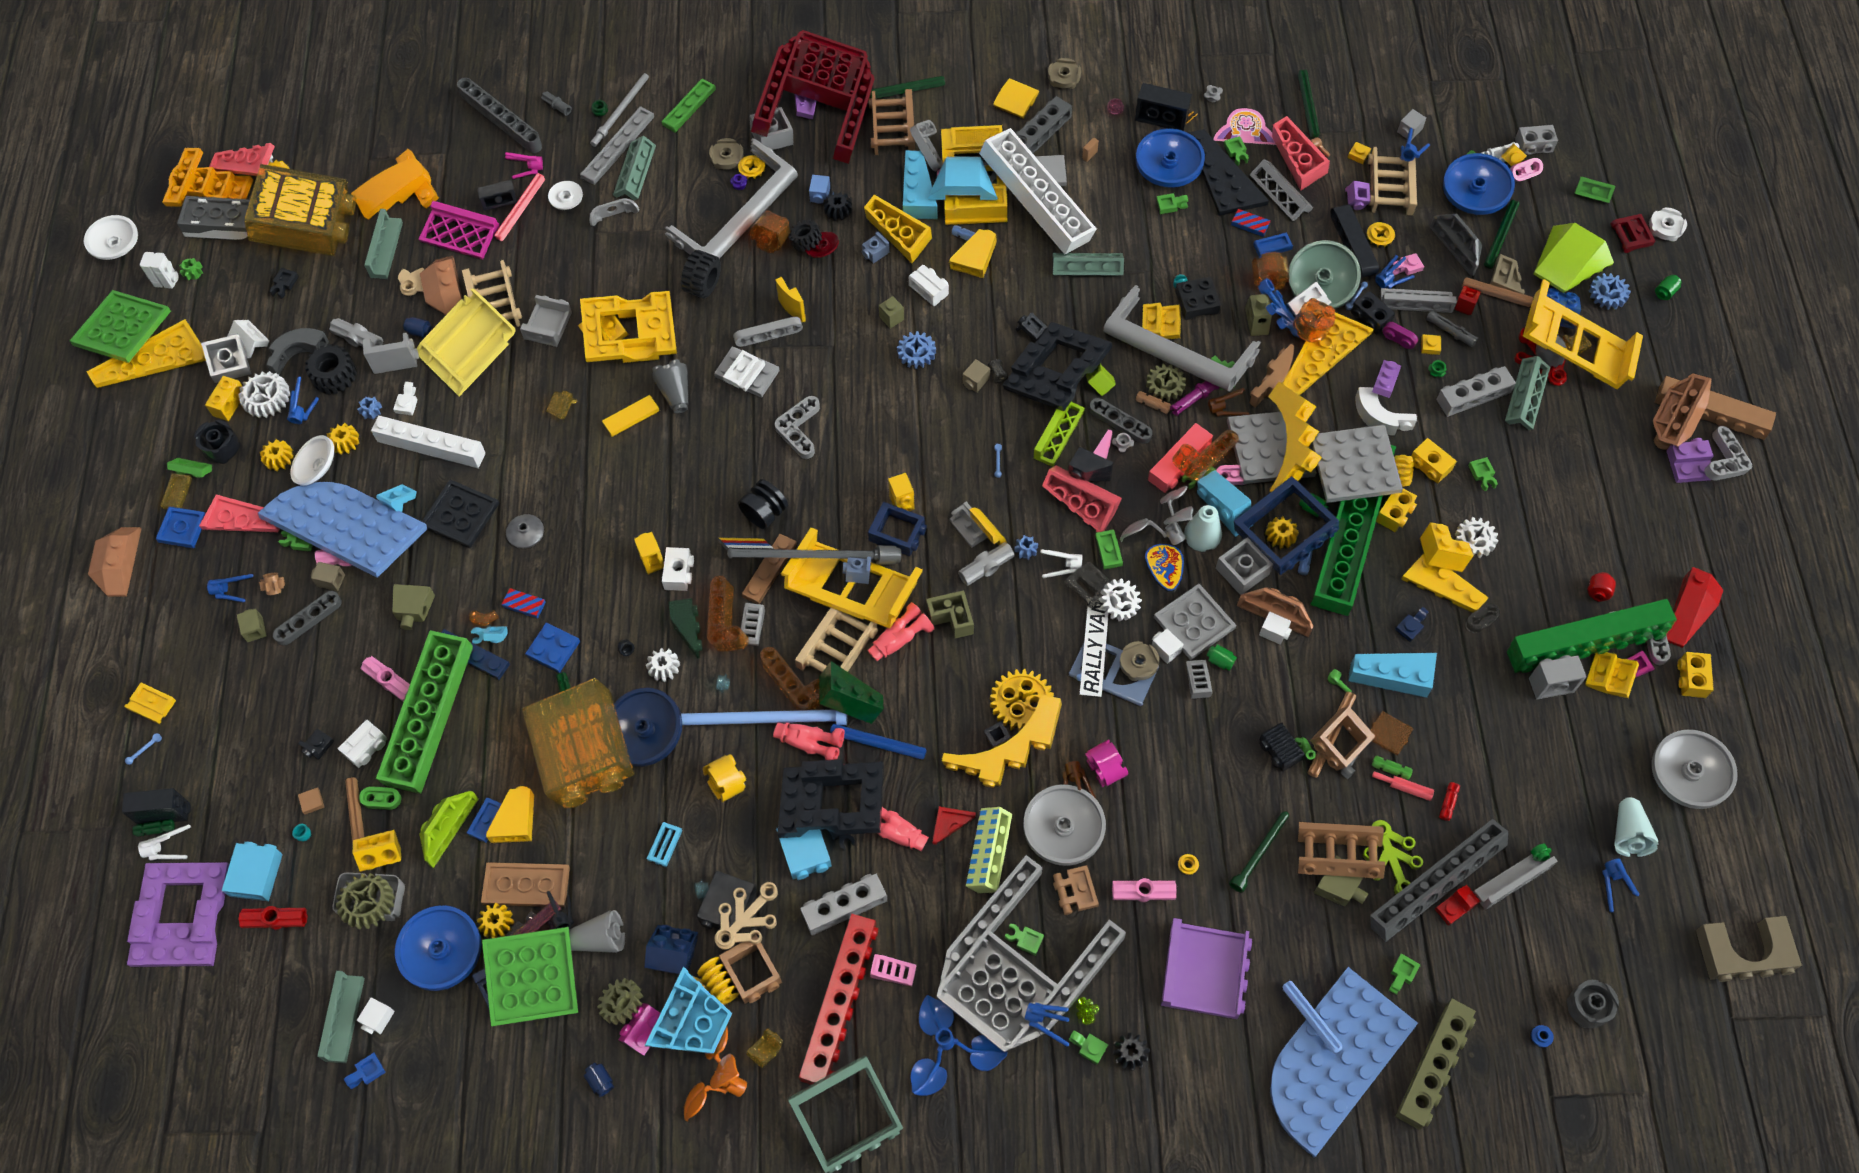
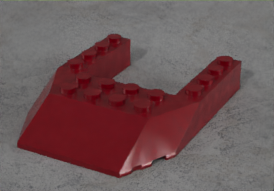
(824, 73)

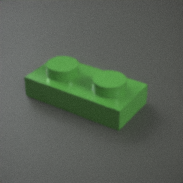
(1594, 189)
(184, 466)
(1109, 549)

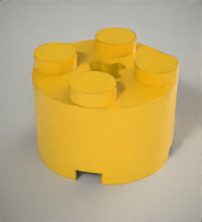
(724, 778)

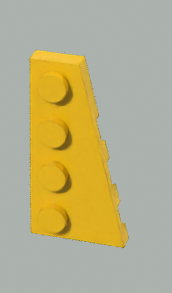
(1445, 584)

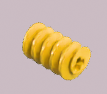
(715, 981)

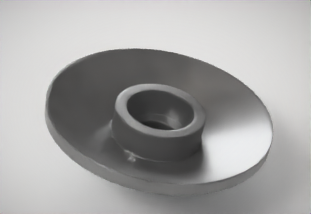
(527, 537)

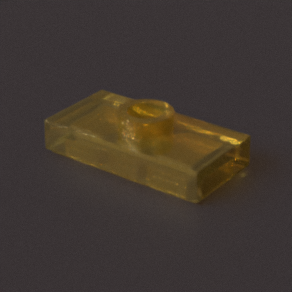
(176, 491)

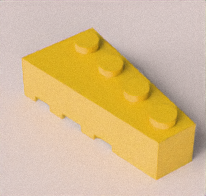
(900, 228)

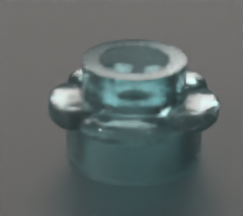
(722, 683)
(701, 889)

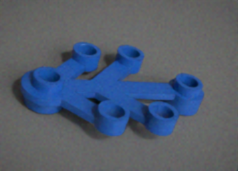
(1281, 309)

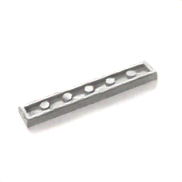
(617, 145)

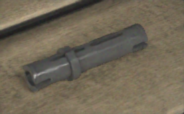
(1458, 332)

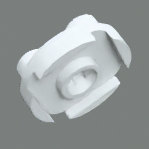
(1663, 231)

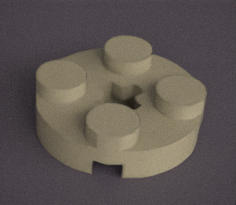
(1056, 76)
(730, 161)
(1143, 651)

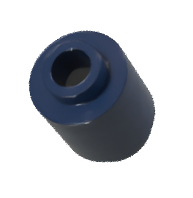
(417, 327)
(598, 1079)

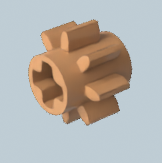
(272, 583)

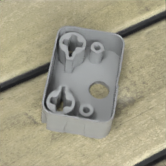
(396, 884)

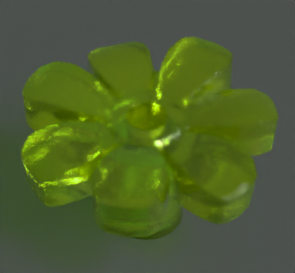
(1087, 1010)

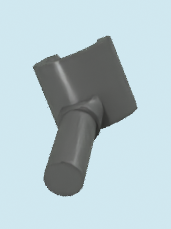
(1348, 771)

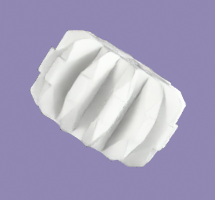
(660, 659)

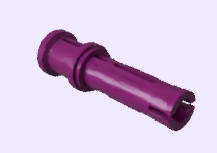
(1201, 391)

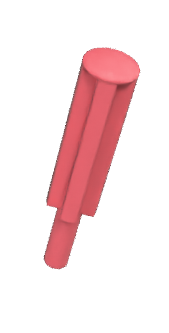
(1406, 786)

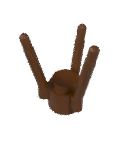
(1217, 405)
(1074, 774)

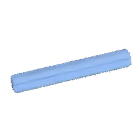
(1312, 1017)

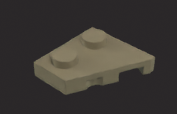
(1506, 274)

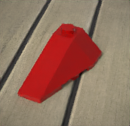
(1694, 604)

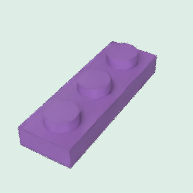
(1386, 378)

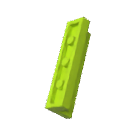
(1050, 433)

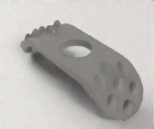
(622, 205)

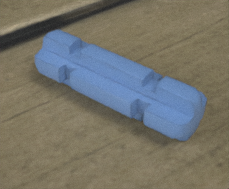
(963, 233)
(1304, 565)

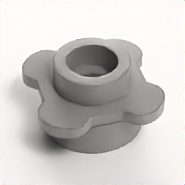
(1213, 93)
(1123, 437)

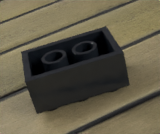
(1162, 107)

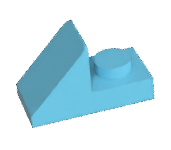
(396, 497)

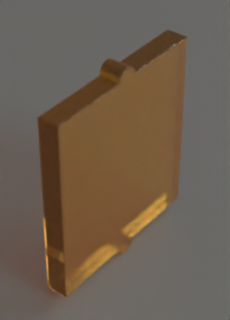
(1390, 733)

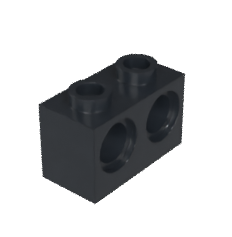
(1372, 312)

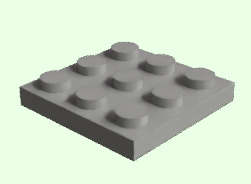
(1195, 621)

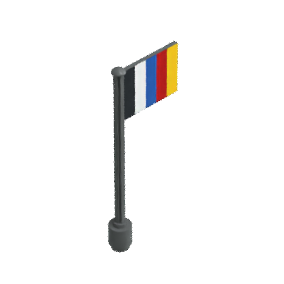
(760, 548)

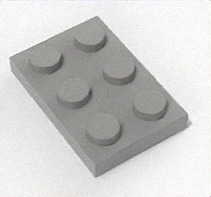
(761, 382)

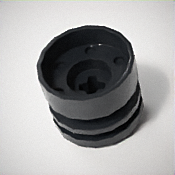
(762, 504)

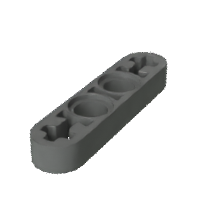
(1122, 418)
(309, 621)

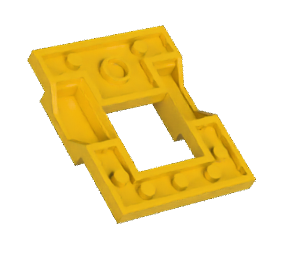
(653, 325)

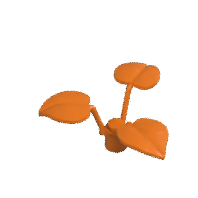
(725, 1076)

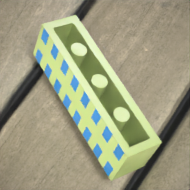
(989, 850)

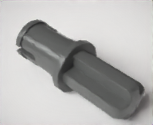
(556, 103)

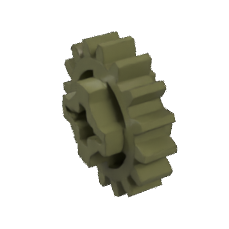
(1158, 377)
(620, 1001)

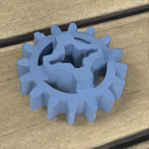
(1617, 296)
(925, 351)

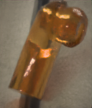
(482, 619)

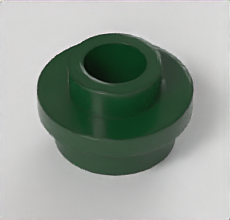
(599, 108)

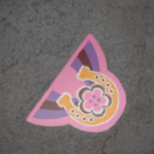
(1246, 124)

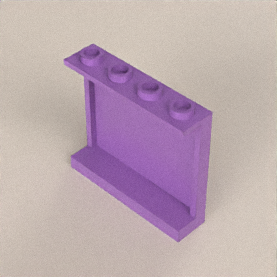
(1206, 970)

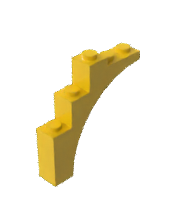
(1299, 434)
(991, 763)

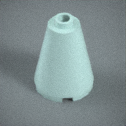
(1204, 529)
(1634, 830)

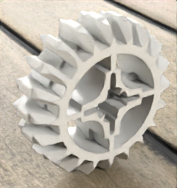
(259, 404)

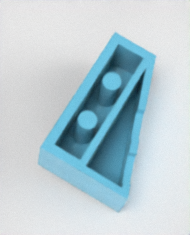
(1224, 497)

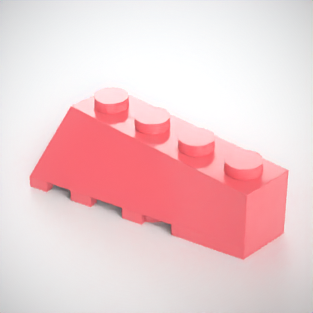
(1083, 497)

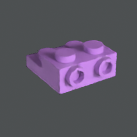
(1690, 460)

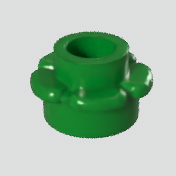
(1440, 365)
(1541, 853)

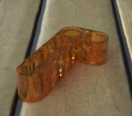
(1198, 464)
(722, 593)
(789, 678)

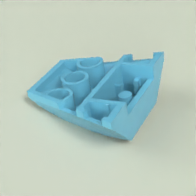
(963, 177)
(690, 1018)

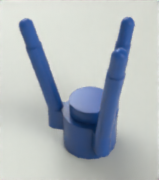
(1410, 151)
(1386, 277)
(296, 413)
(219, 586)
(1617, 871)
(1036, 1012)

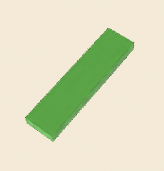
(688, 105)

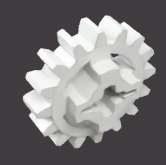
(1484, 543)
(1123, 599)

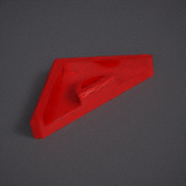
(949, 821)

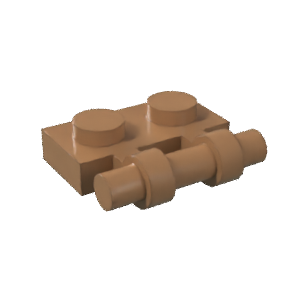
(1082, 889)

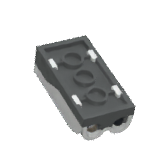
(213, 217)

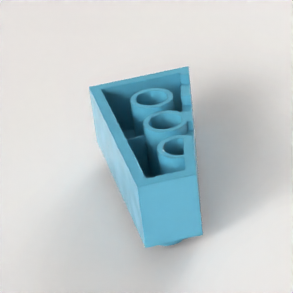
(917, 188)
(1397, 672)

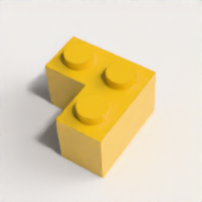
(1442, 550)

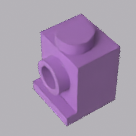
(1358, 194)

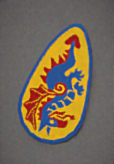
(1165, 565)

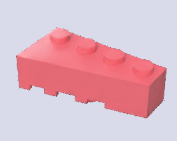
(1299, 153)

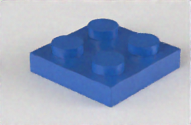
(180, 527)
(552, 647)

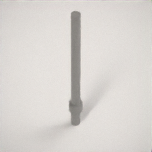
(602, 132)

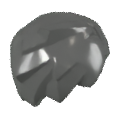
(1549, 356)

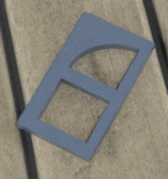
(1132, 692)

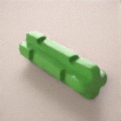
(1392, 767)

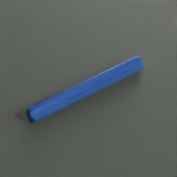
(882, 742)

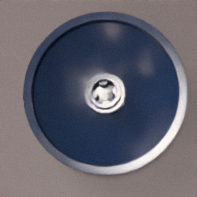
(648, 724)

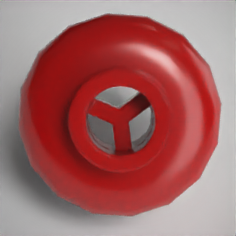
(1601, 587)

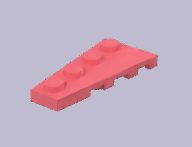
(244, 160)
(234, 516)

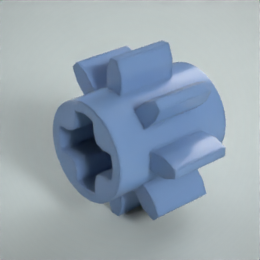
(369, 408)
(1021, 547)

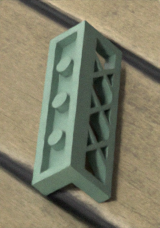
(635, 168)
(383, 245)
(1088, 264)
(1525, 389)
(340, 1018)

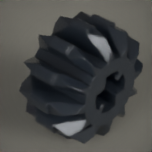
(837, 206)
(1122, 1051)

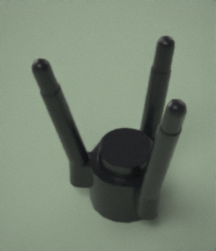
(559, 918)

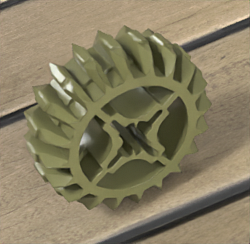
(368, 910)

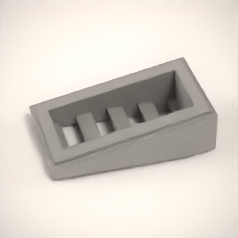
(755, 612)
(1199, 692)

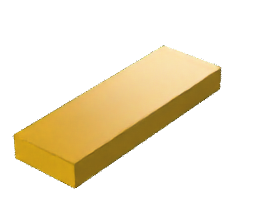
(630, 415)

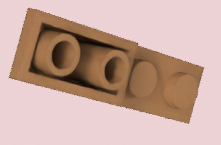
(1276, 373)

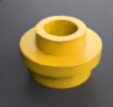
(1191, 859)

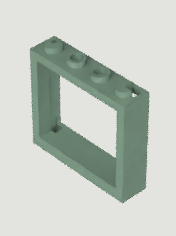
(871, 1142)

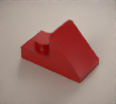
(1467, 300)
(1457, 905)

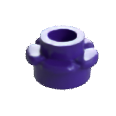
(739, 185)

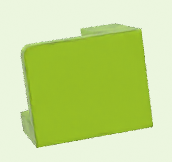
(1101, 380)

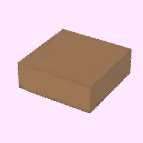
(1090, 149)
(311, 800)

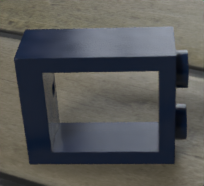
(879, 538)

